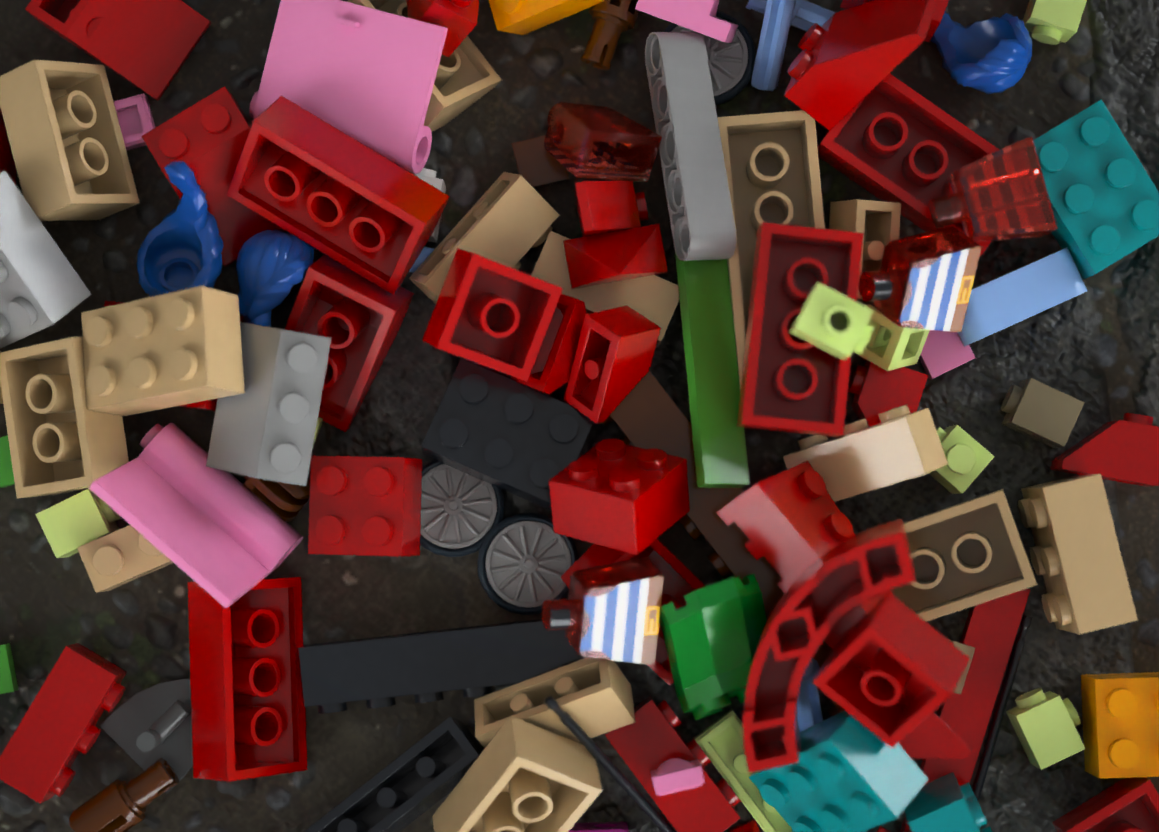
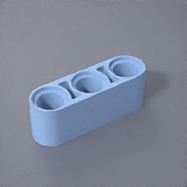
(1021, 295)

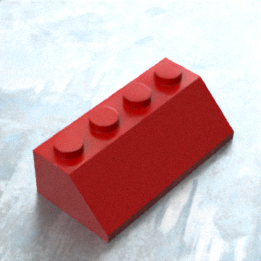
(336, 194)
(247, 682)

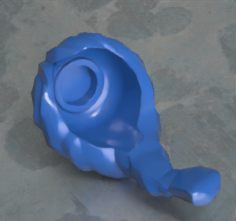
(985, 54)
(185, 245)
(267, 271)

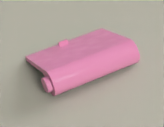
(356, 72)
(198, 515)

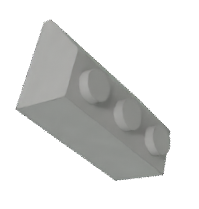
(274, 422)

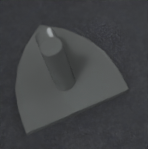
(156, 726)

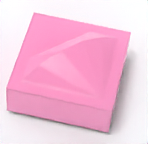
(677, 776)

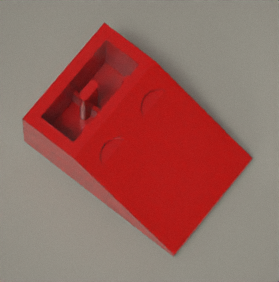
(133, 38)

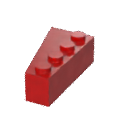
(792, 526)

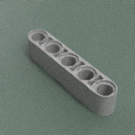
(690, 146)

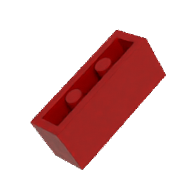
(61, 723)
(654, 741)

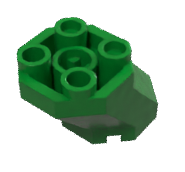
(713, 643)

